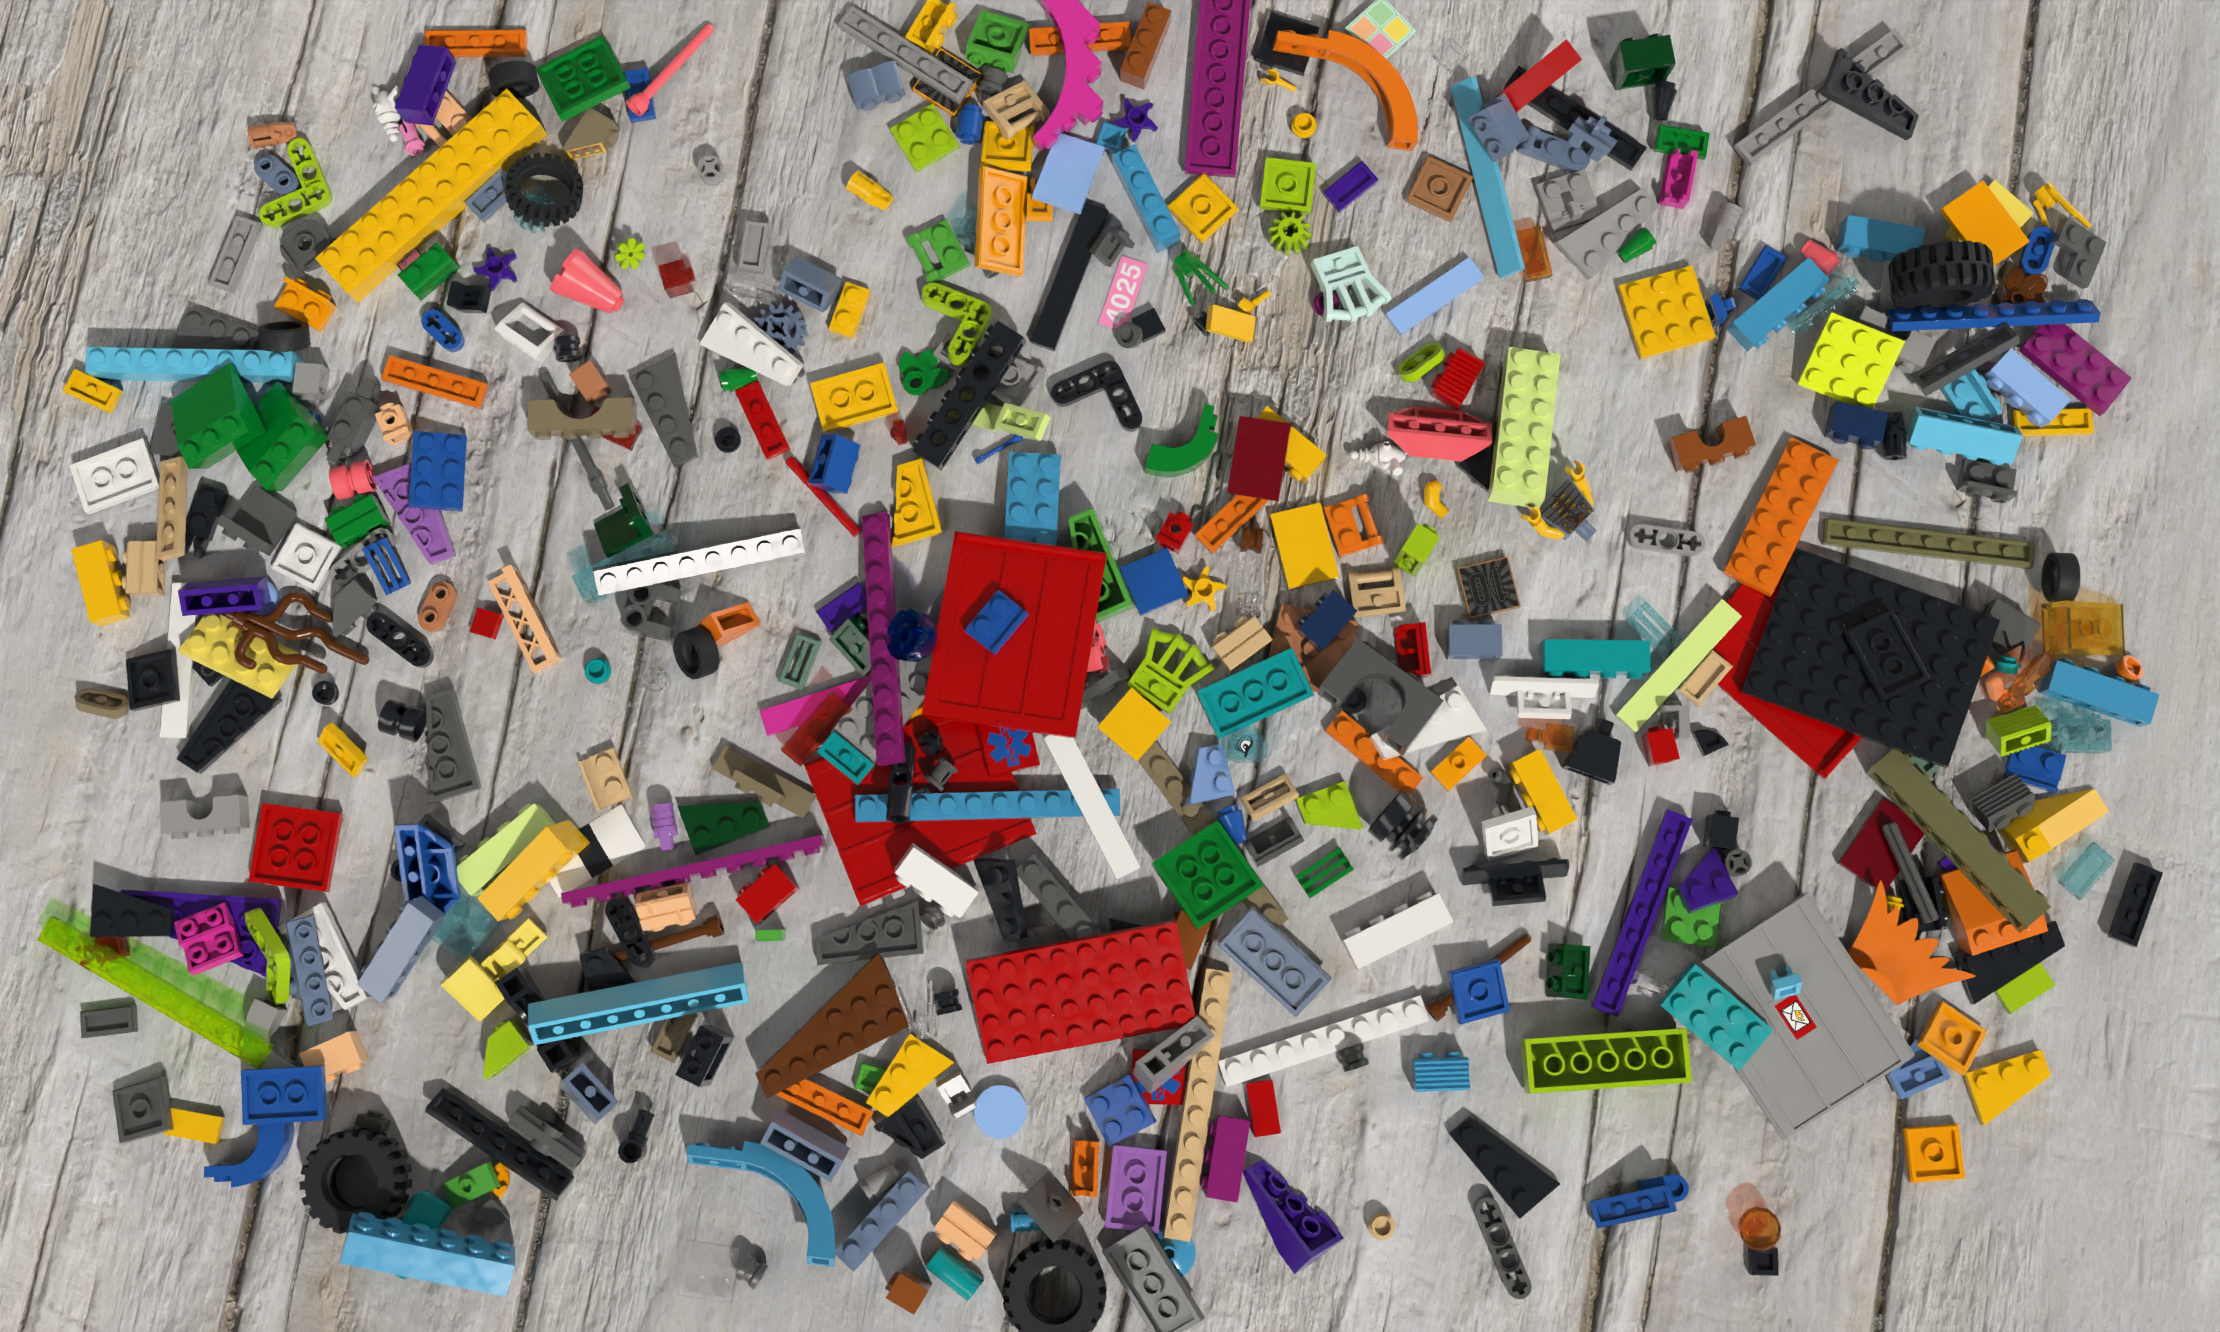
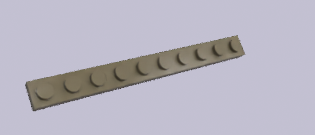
(1197, 818)

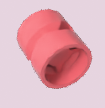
(348, 481)

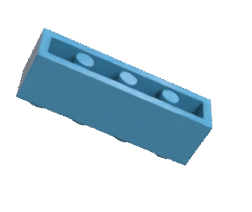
(1146, 198)
(1777, 304)
(2099, 693)

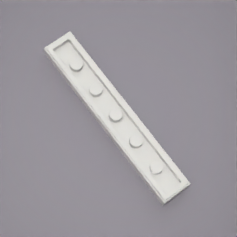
(177, 715)
(1092, 805)

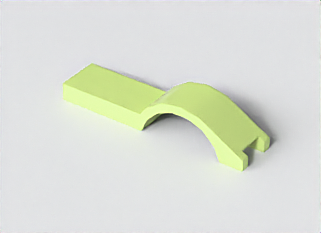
(1009, 419)

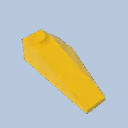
(2052, 823)

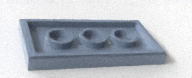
(1274, 961)

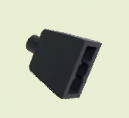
(1595, 754)

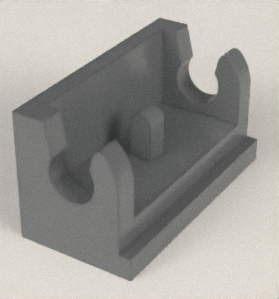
(1273, 842)

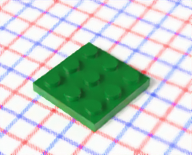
(582, 78)
(1207, 875)

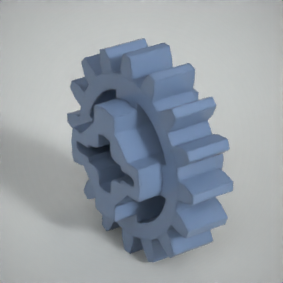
(787, 324)

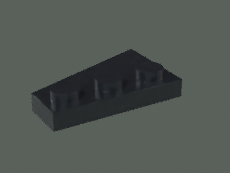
(1004, 895)

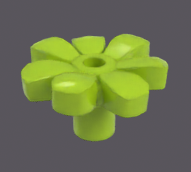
(629, 253)

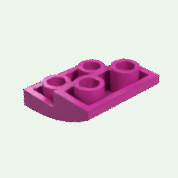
(209, 938)

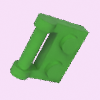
(945, 247)

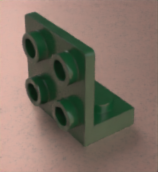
(624, 526)

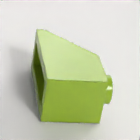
(504, 1047)

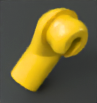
(1432, 499)

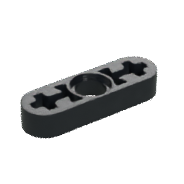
(390, 623)
(615, 920)

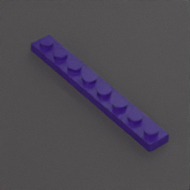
(1641, 913)

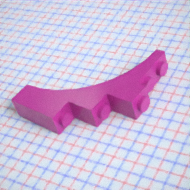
(1077, 99)

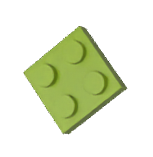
(924, 138)
(1287, 186)

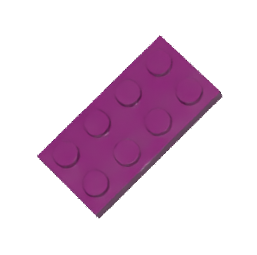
(2076, 365)

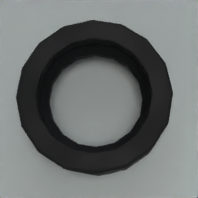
(516, 76)
(284, 336)
(2060, 577)
(705, 647)

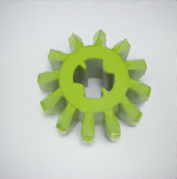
(1280, 229)

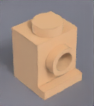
(401, 428)

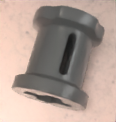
(940, 773)

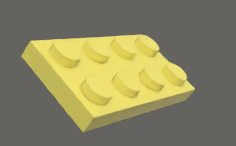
(214, 645)

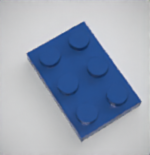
(437, 471)
(283, 1095)

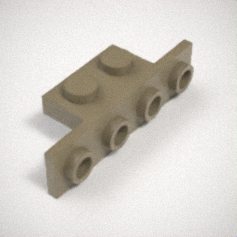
(764, 782)

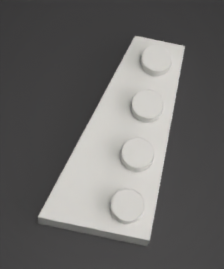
(1451, 722)
(338, 964)

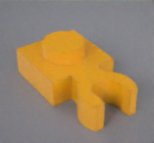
(1035, 209)

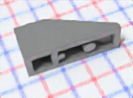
(1172, 1054)

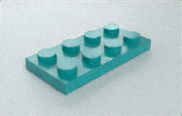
(1255, 693)
(1715, 1016)

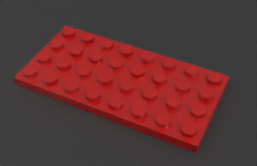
(1081, 991)

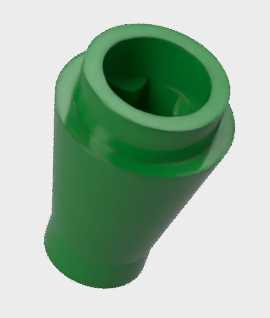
(1636, 245)
(735, 378)

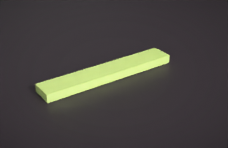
(1678, 665)

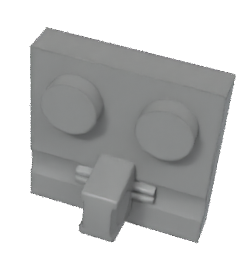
(1567, 201)

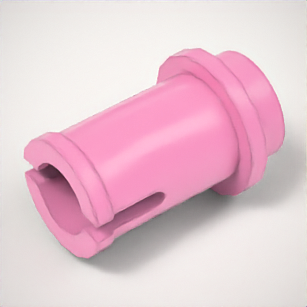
(414, 145)

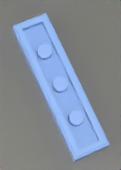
(1434, 296)

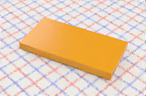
(1001, 221)

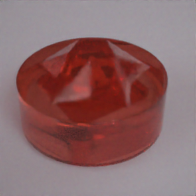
(898, 432)

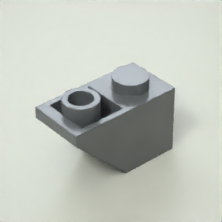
(349, 605)

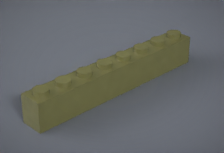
(1958, 839)

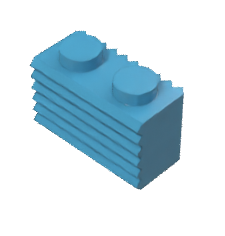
(1440, 1073)

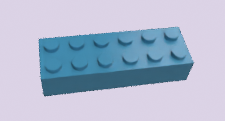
(428, 1254)

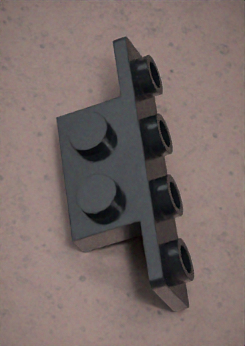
(1516, 881)

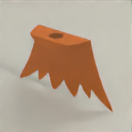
(1895, 959)

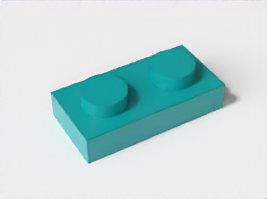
(845, 758)

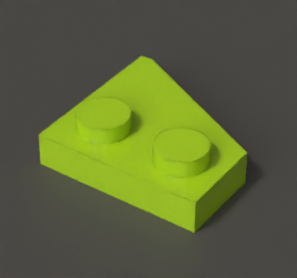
(1330, 808)

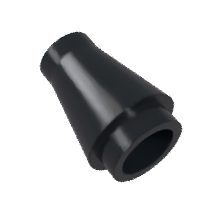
(1663, 98)

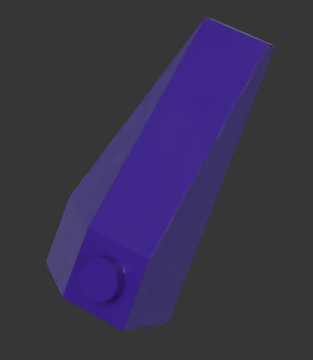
(1294, 1225)

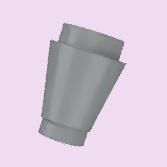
(879, 1182)

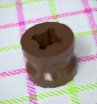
(1251, 539)

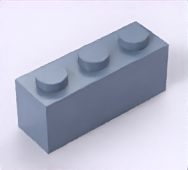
(805, 1145)

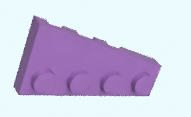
(424, 525)

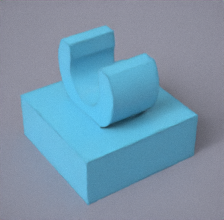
(1786, 985)

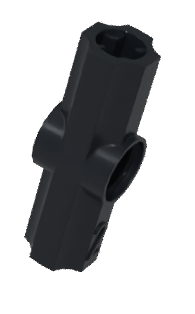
(901, 795)

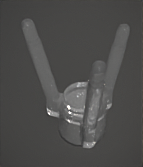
(926, 1024)

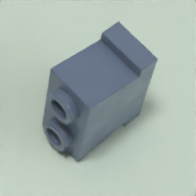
(1499, 127)

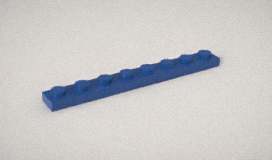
(1992, 315)

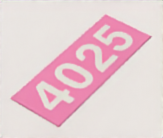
(1123, 292)

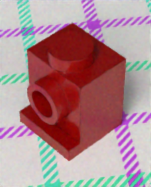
(1174, 541)

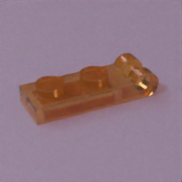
(2025, 682)

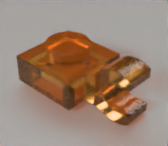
(1555, 737)

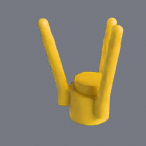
(2049, 197)

